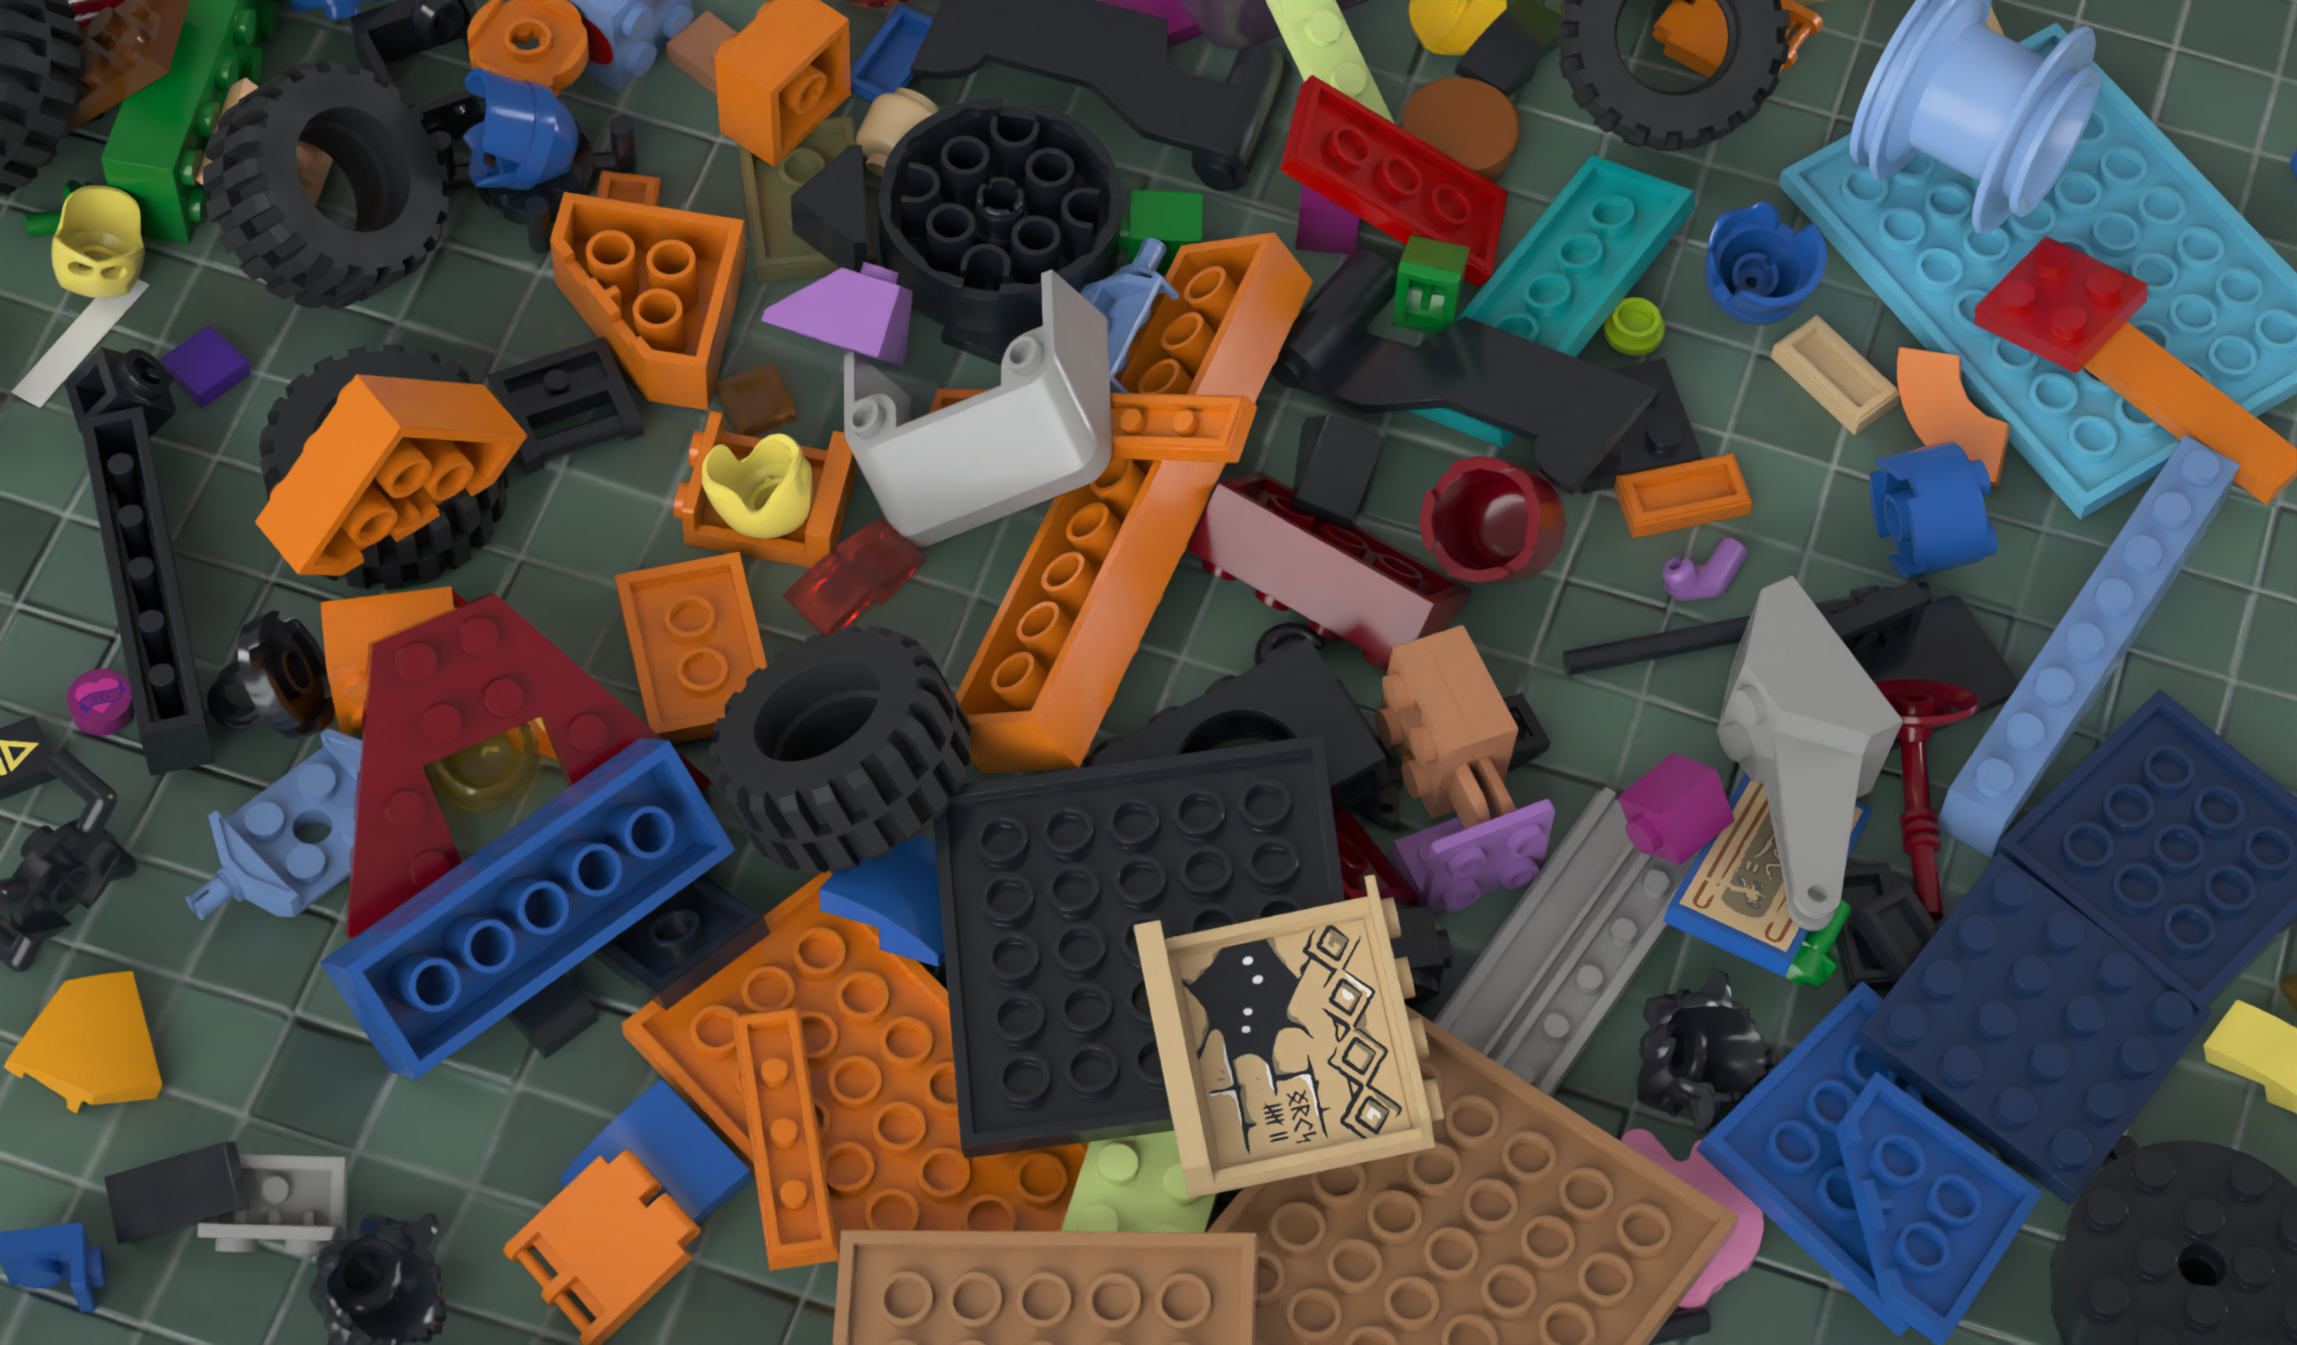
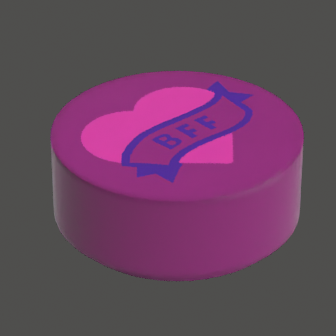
(100, 702)

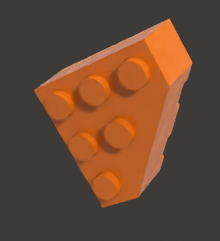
(654, 288)
(384, 466)

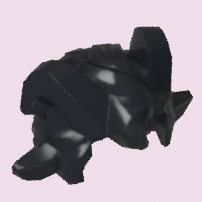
(1699, 1052)
(380, 1283)

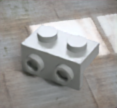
(289, 1201)

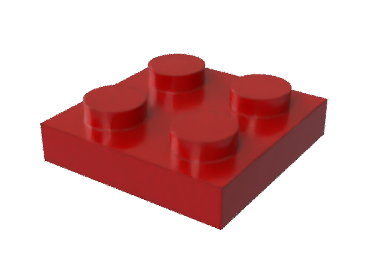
(2061, 304)

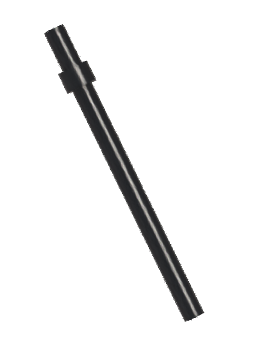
(1687, 639)

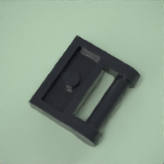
(563, 387)

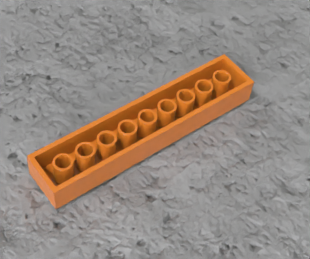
(1114, 543)

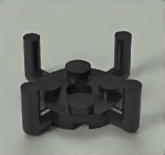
(541, 203)
(61, 867)

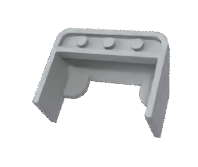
(998, 449)

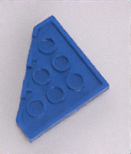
(1786, 1151)

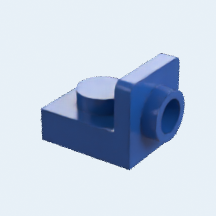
(51, 1253)

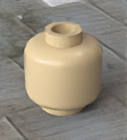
(888, 122)

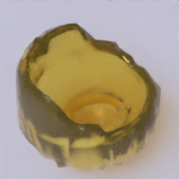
(489, 772)

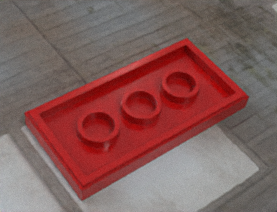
(1391, 176)

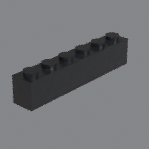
(146, 591)

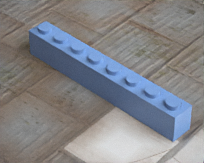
(2086, 647)

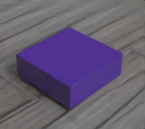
(205, 366)

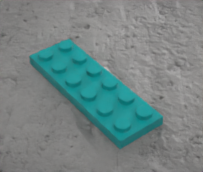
(1575, 266)

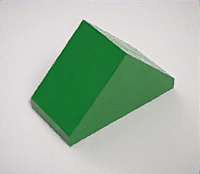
(1429, 284)

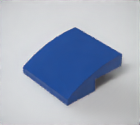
(897, 897)
(674, 1147)

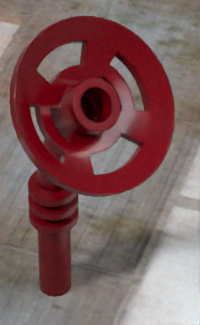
(1917, 705)

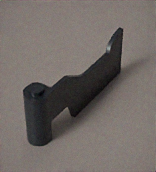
(1126, 65)
(1469, 367)

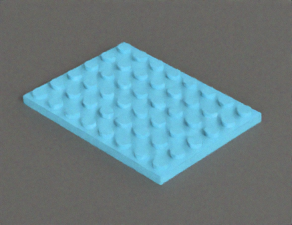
(2124, 199)

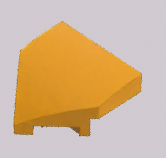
(91, 1044)

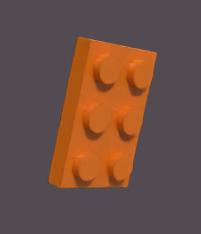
(690, 641)

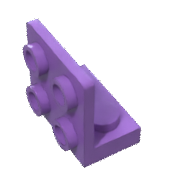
(1457, 865)

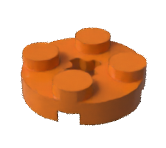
(555, 23)

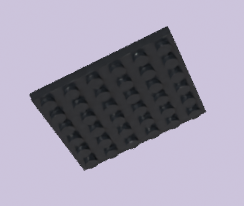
(1043, 911)

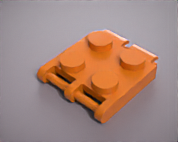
(1698, 33)
(606, 1244)

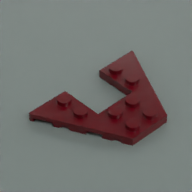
(442, 692)

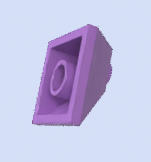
(852, 312)

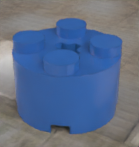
(1932, 509)

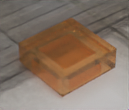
(755, 401)

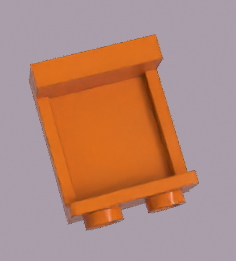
(833, 484)

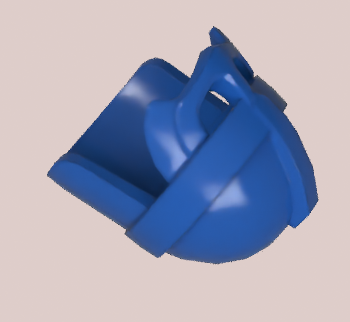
(523, 129)
(1771, 256)

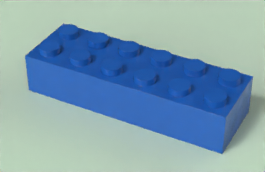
(528, 907)

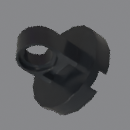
(282, 674)

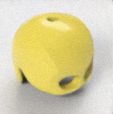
(98, 243)
(764, 492)

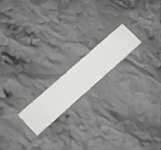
(75, 346)

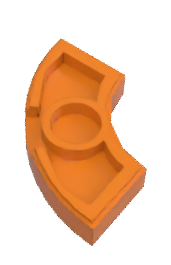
(1942, 411)

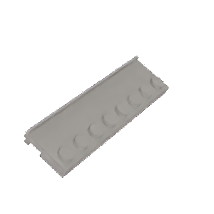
(1566, 950)

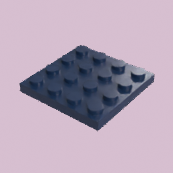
(2169, 849)
(2032, 1028)

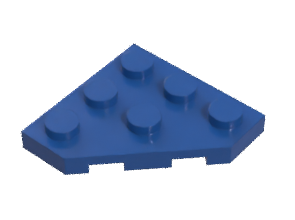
(1928, 1206)

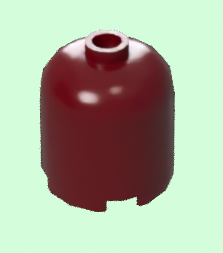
(1492, 521)

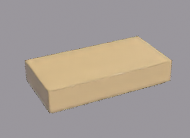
(1835, 374)

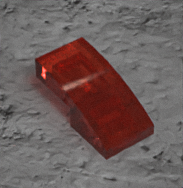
(853, 574)

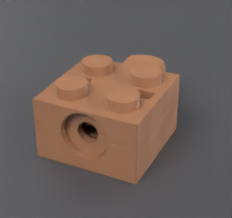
(1448, 727)

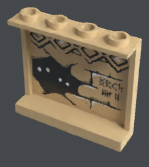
(1288, 1044)

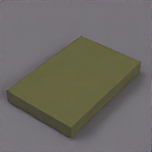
(767, 195)

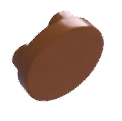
(1466, 123)

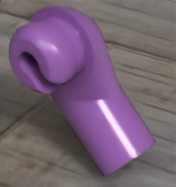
(1694, 582)

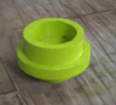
(1634, 327)

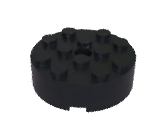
(988, 204)
(2175, 1219)

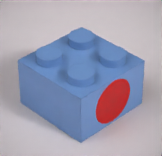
(629, 35)

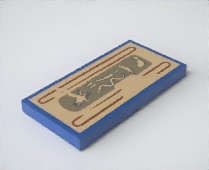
(1738, 890)

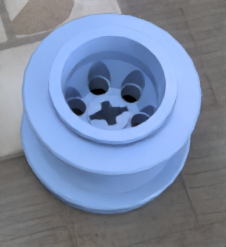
(1976, 106)

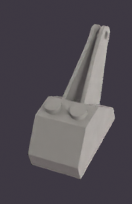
(1812, 733)

